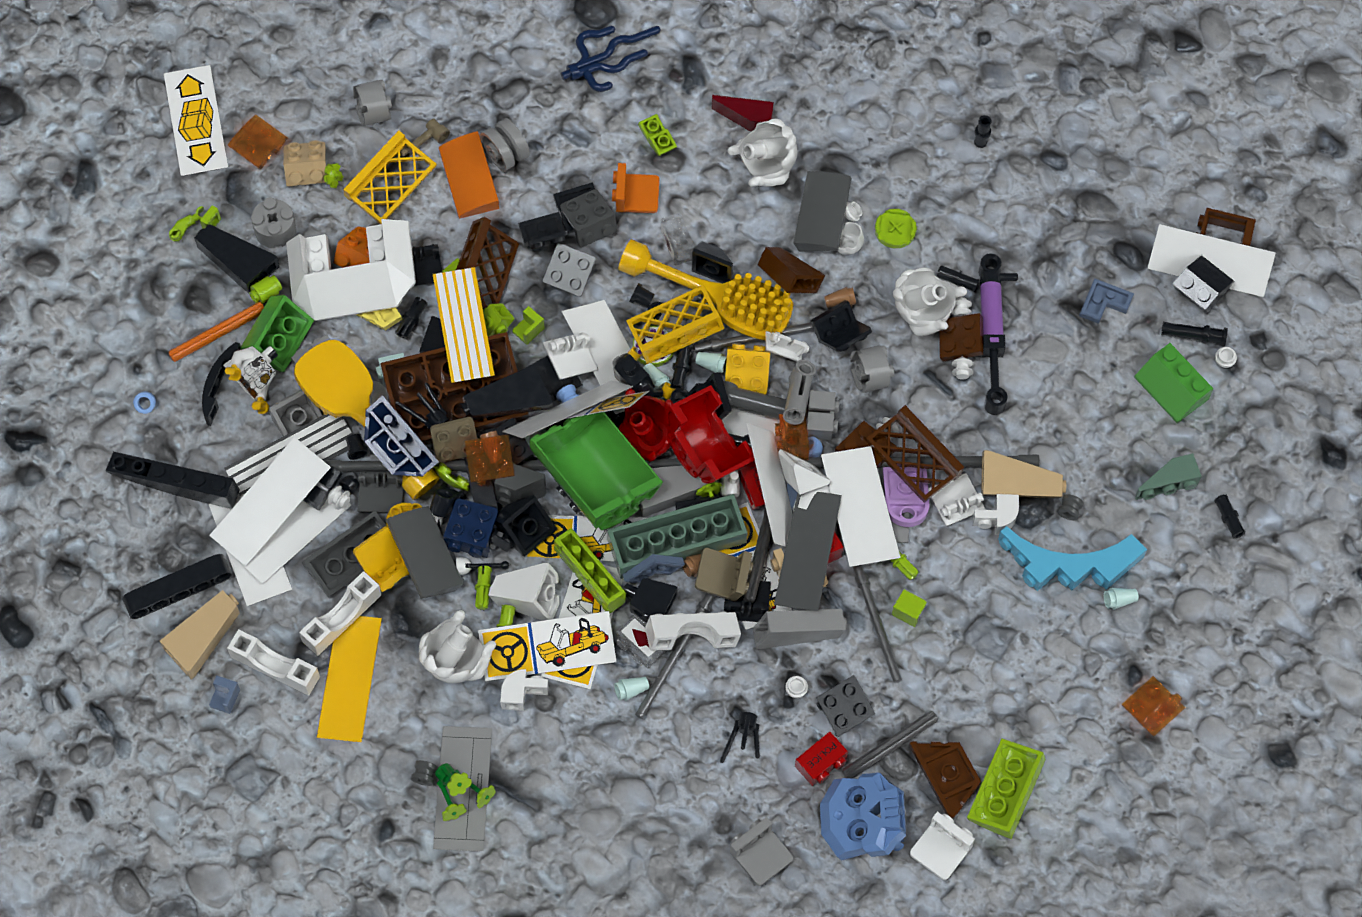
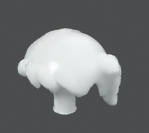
(767, 153)
(925, 300)
(454, 652)

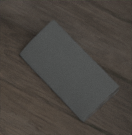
(822, 211)
(424, 552)
(335, 563)

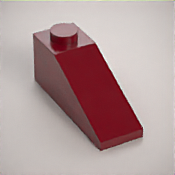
(743, 111)

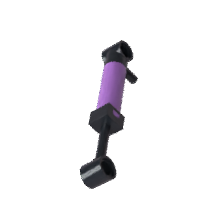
(993, 326)

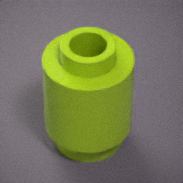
(264, 289)

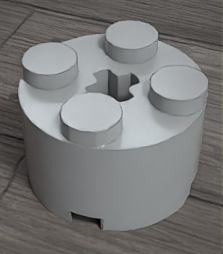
(372, 103)
(273, 223)
(871, 368)

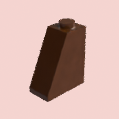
(790, 271)

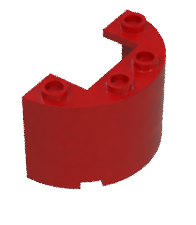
(701, 438)

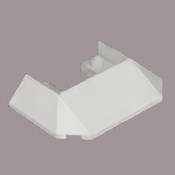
(356, 288)

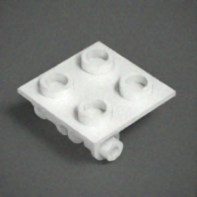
(570, 355)
(957, 500)

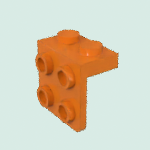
(635, 191)
(352, 249)

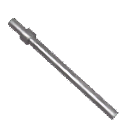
(716, 344)
(862, 582)

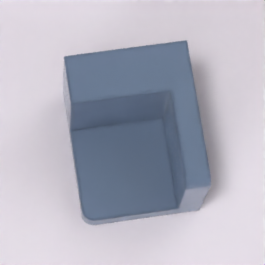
(225, 694)

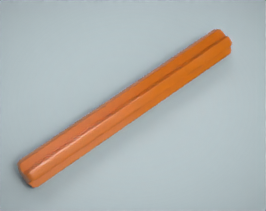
(216, 332)

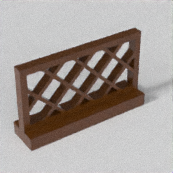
(471, 256)
(927, 441)

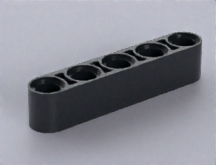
(176, 586)

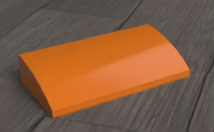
(469, 175)

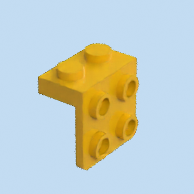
(748, 367)
(381, 559)

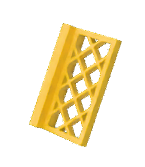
(376, 165)
(680, 335)

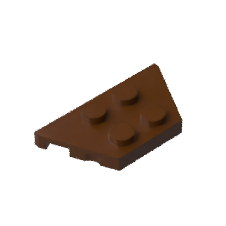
(947, 772)

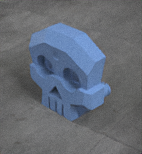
(845, 817)

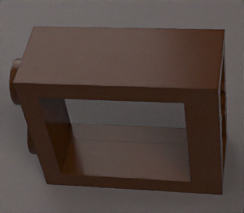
(1228, 221)

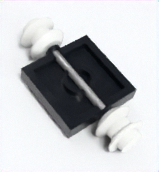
(325, 489)

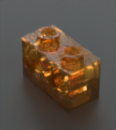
(792, 438)

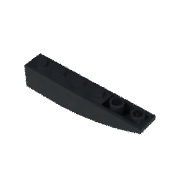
(175, 479)

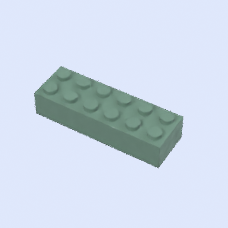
(678, 533)

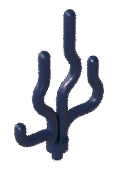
(591, 64)

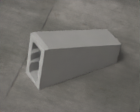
(676, 486)
(798, 627)

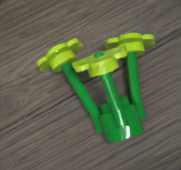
(457, 784)

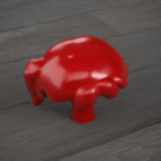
(646, 426)

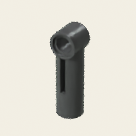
(754, 401)

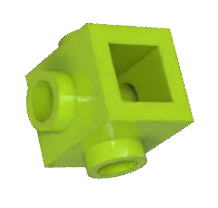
(497, 319)

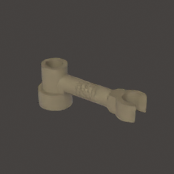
(435, 130)

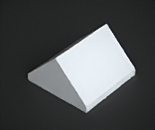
(801, 474)

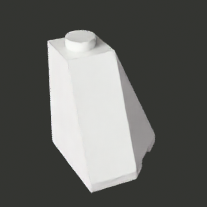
(528, 590)

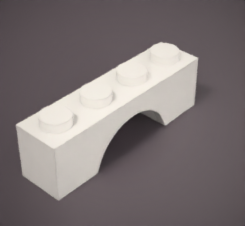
(718, 628)
(325, 629)
(289, 671)

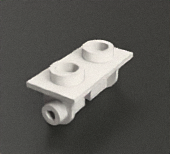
(784, 346)

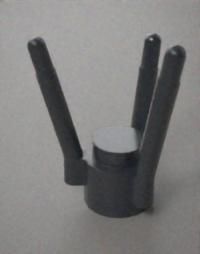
(435, 416)
(747, 725)

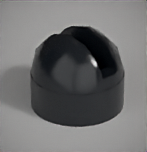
(349, 484)

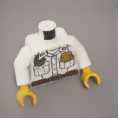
(253, 374)

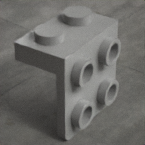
(760, 852)

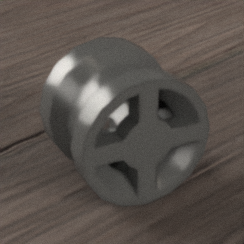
(1070, 507)
(424, 773)

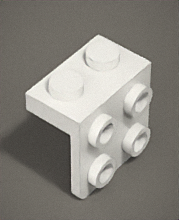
(942, 846)

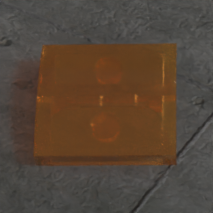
(257, 141)

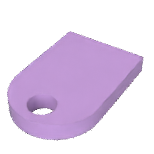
(902, 499)

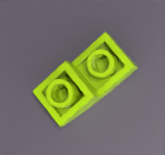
(656, 135)

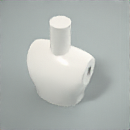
(730, 484)

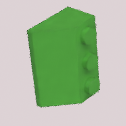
(281, 327)
(1174, 383)

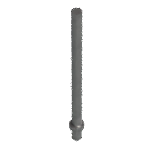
(702, 606)

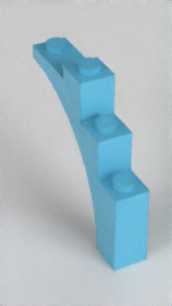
(1072, 569)

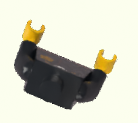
(630, 372)

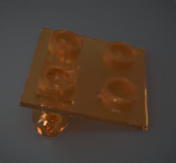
(489, 459)
(1153, 706)

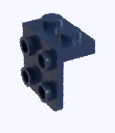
(470, 528)

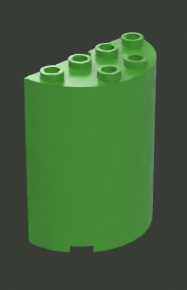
(596, 468)

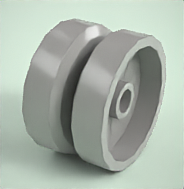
(505, 144)

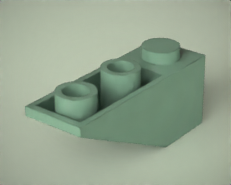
(1175, 475)

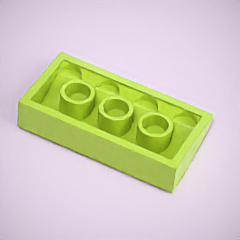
(1006, 788)

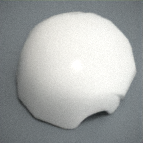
(851, 239)

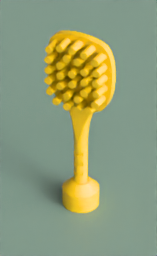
(741, 303)
(342, 387)

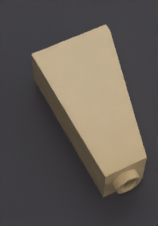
(1015, 477)
(200, 633)

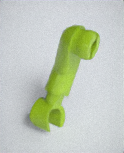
(182, 225)

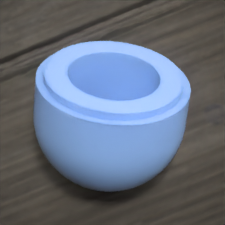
(150, 396)
(817, 448)

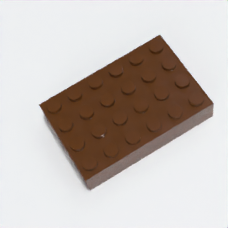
(407, 377)

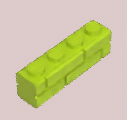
(589, 571)

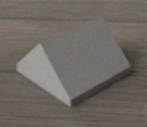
(294, 412)

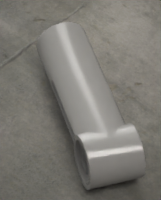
(798, 391)

